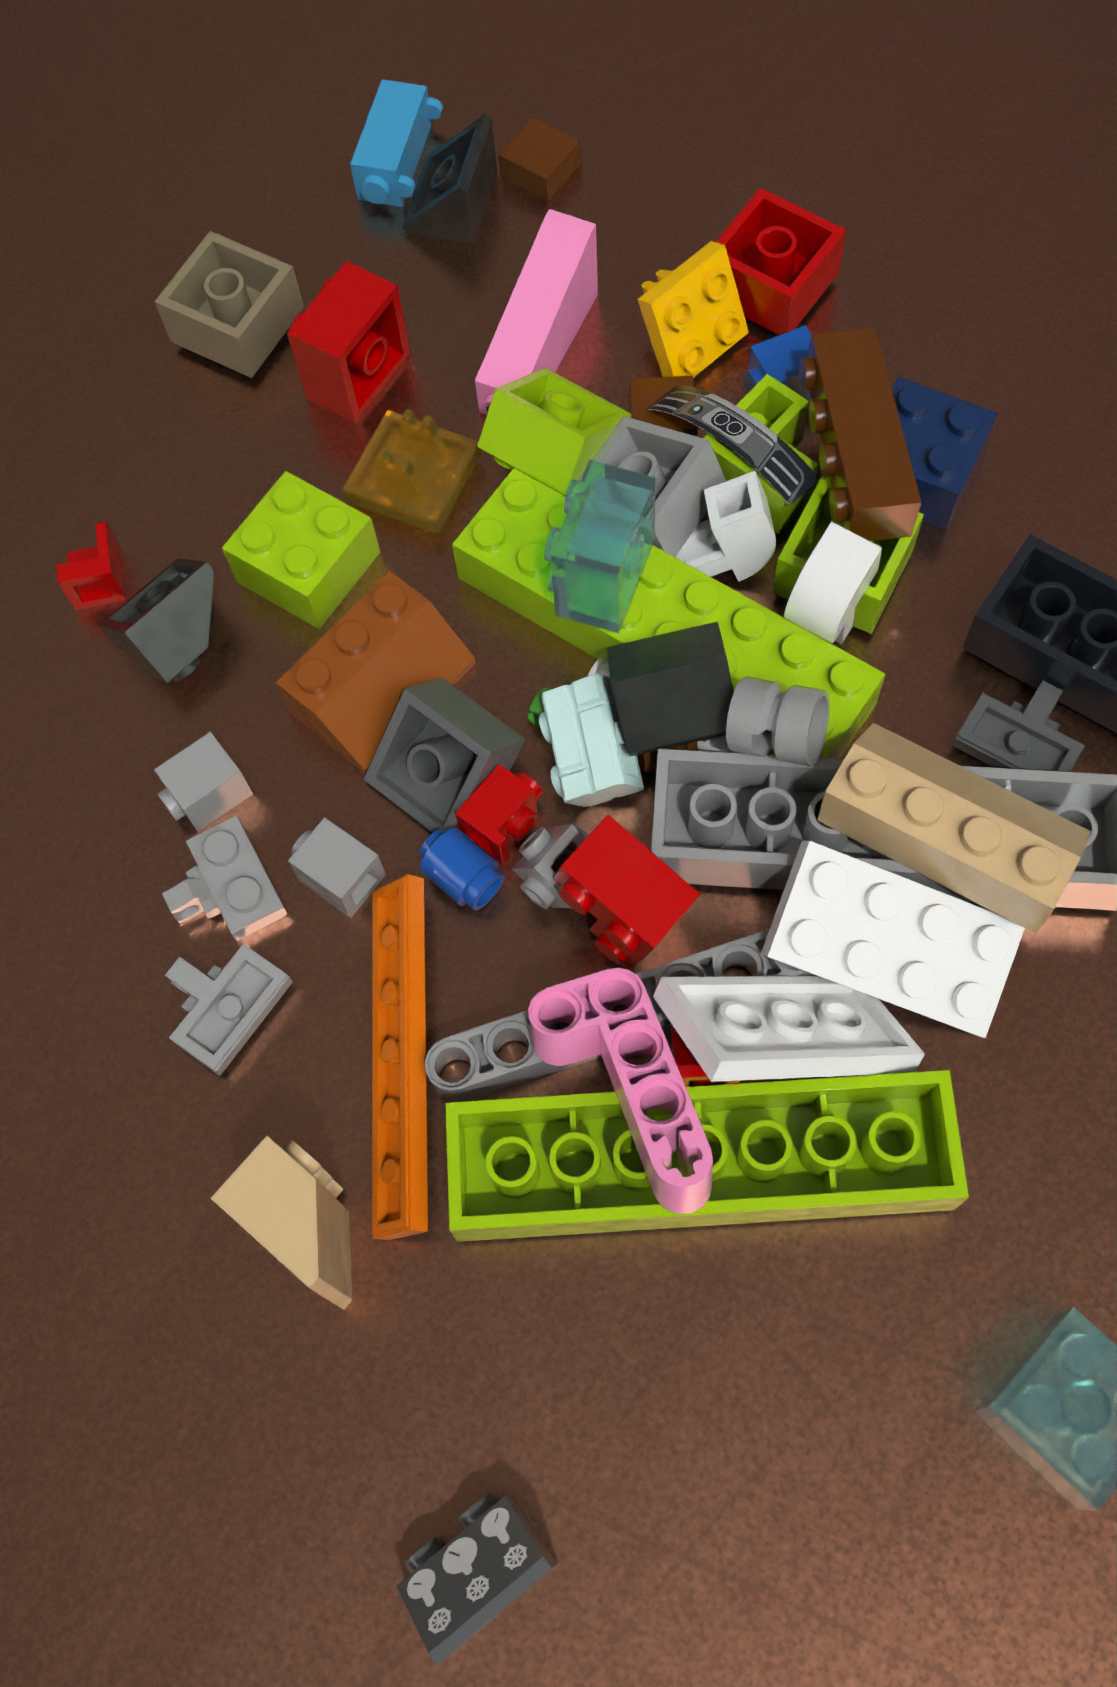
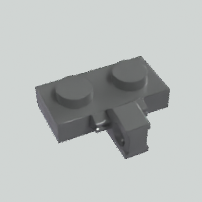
(1018, 734)

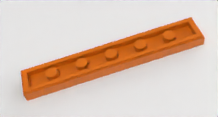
(399, 1061)

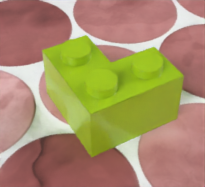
(785, 415)

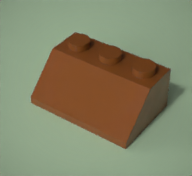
(365, 661)

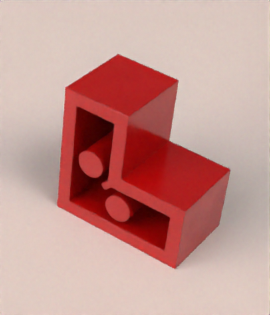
(625, 889)

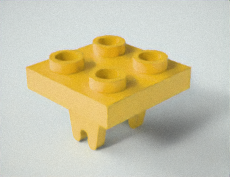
(693, 312)

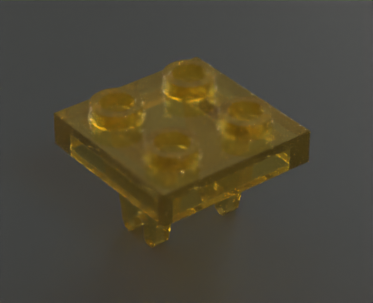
(412, 471)

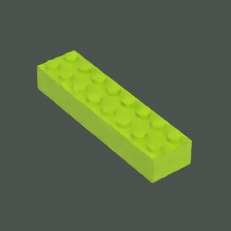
(505, 559)
(774, 1147)

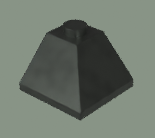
(167, 620)

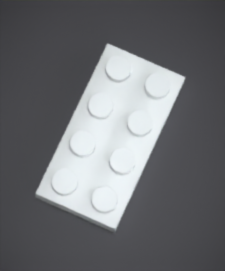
(892, 939)
(784, 1028)

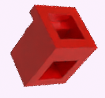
(500, 811)

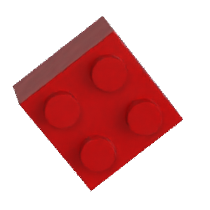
(781, 259)
(349, 341)

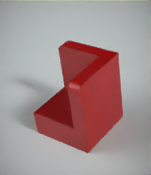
(95, 573)

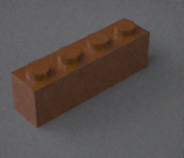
(860, 435)

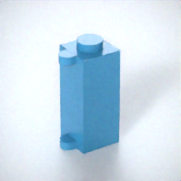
(393, 142)

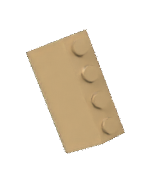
(953, 827)

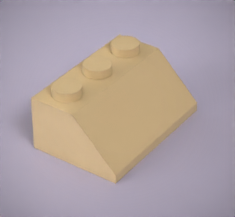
(295, 1215)

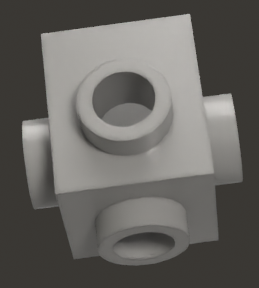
(539, 853)

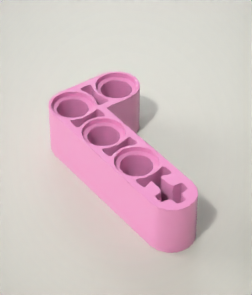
(637, 1087)

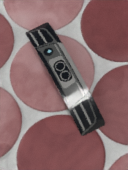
(744, 435)

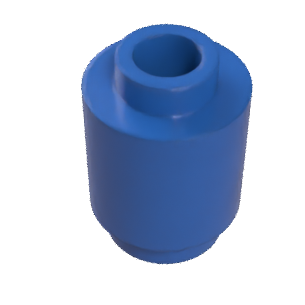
(460, 868)

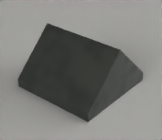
(455, 186)
(671, 688)

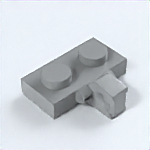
(226, 882)
(225, 1005)

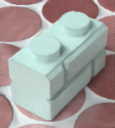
(588, 743)

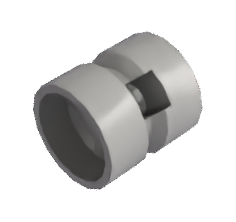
(787, 722)

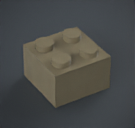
(230, 303)

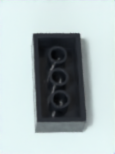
(1053, 625)

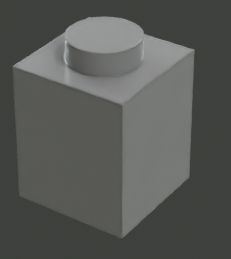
(201, 783)
(336, 866)

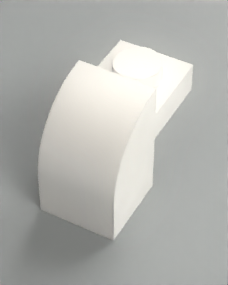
(737, 531)
(833, 583)

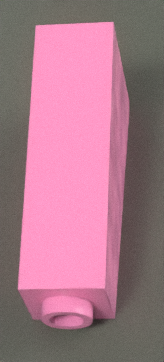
(545, 305)

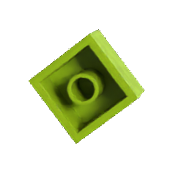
(547, 427)
(807, 534)
(302, 549)

